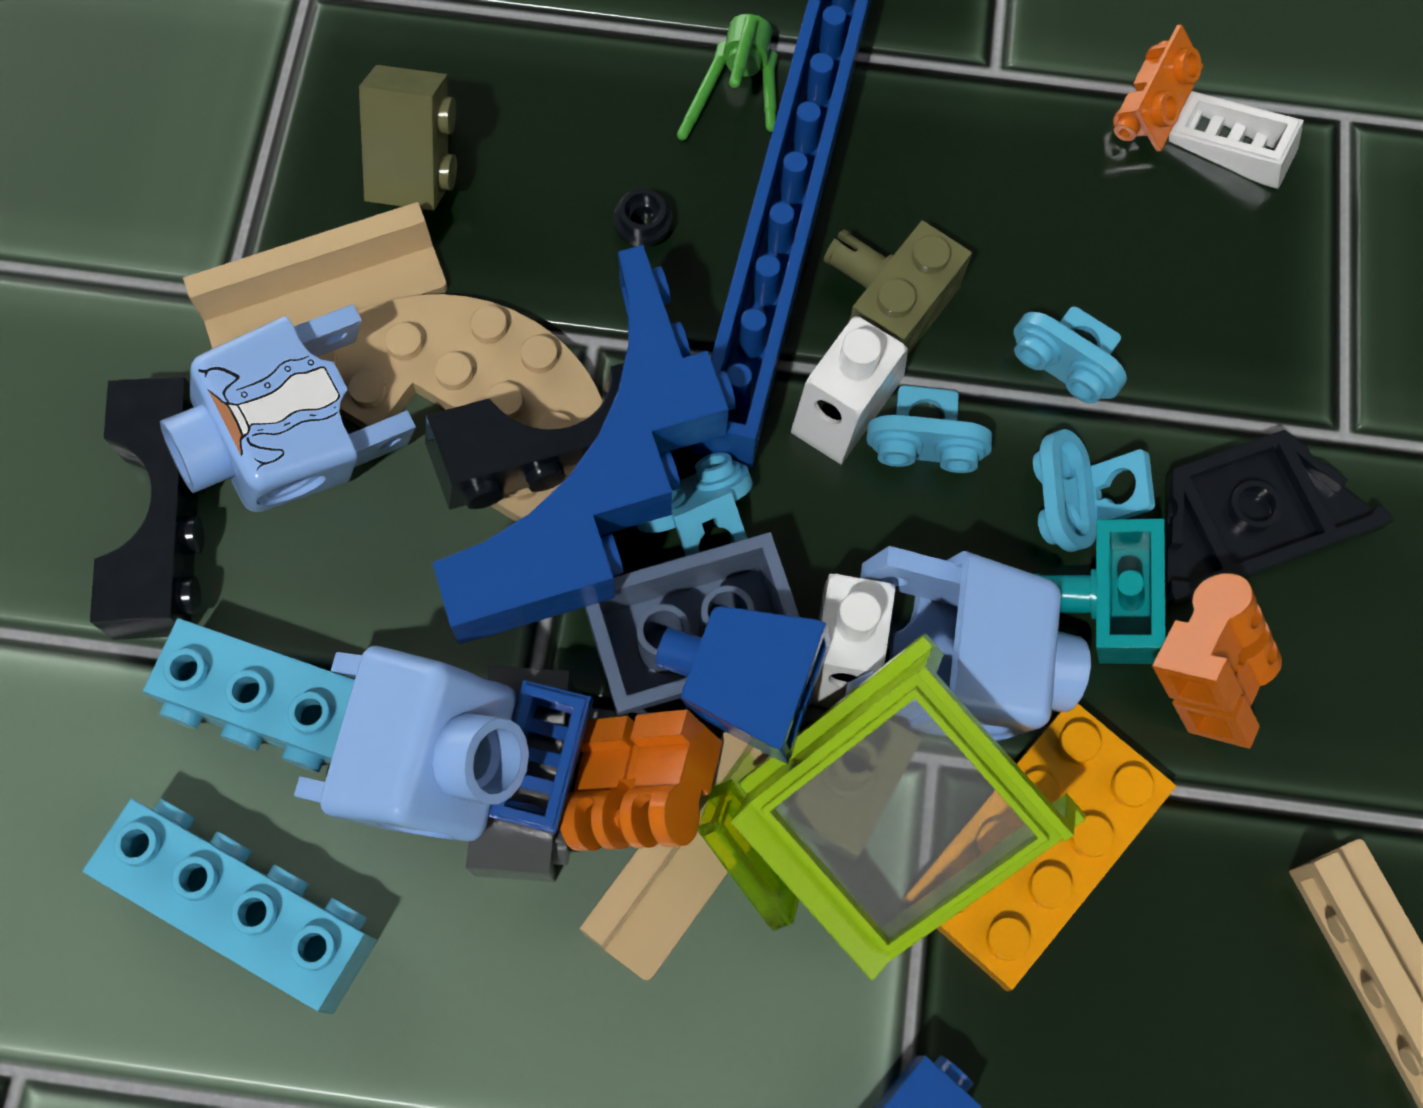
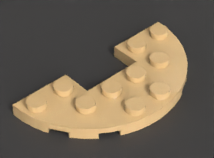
(457, 355)

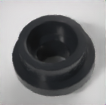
(639, 204)

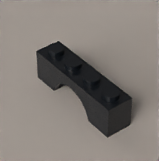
(488, 454)
(151, 576)

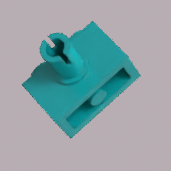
(1123, 590)

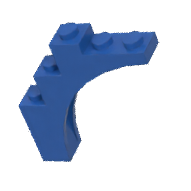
(626, 478)

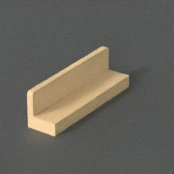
(319, 274)
(665, 886)
(1373, 948)

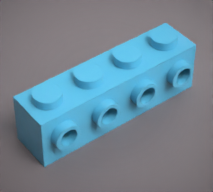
(250, 694)
(231, 905)

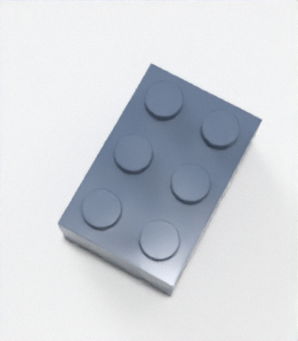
(679, 597)

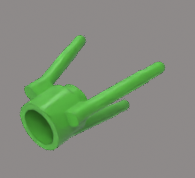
(744, 54)

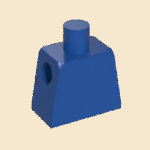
(750, 673)

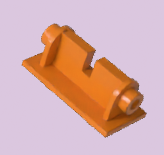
(1161, 90)

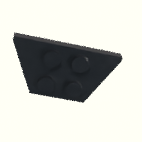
(1256, 513)

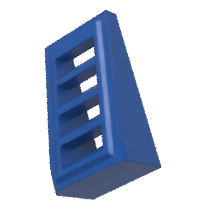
(580, 708)

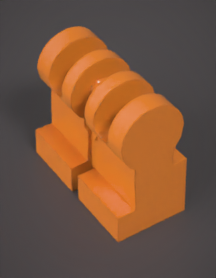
(1219, 661)
(640, 782)

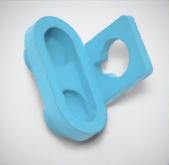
(1057, 349)
(907, 438)
(1074, 490)
(705, 497)

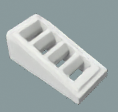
(1245, 159)

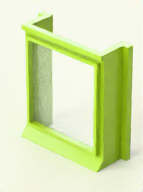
(896, 811)

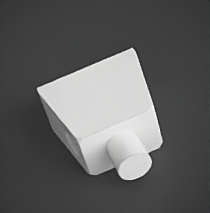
(856, 379)
(859, 627)

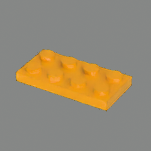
(1117, 793)

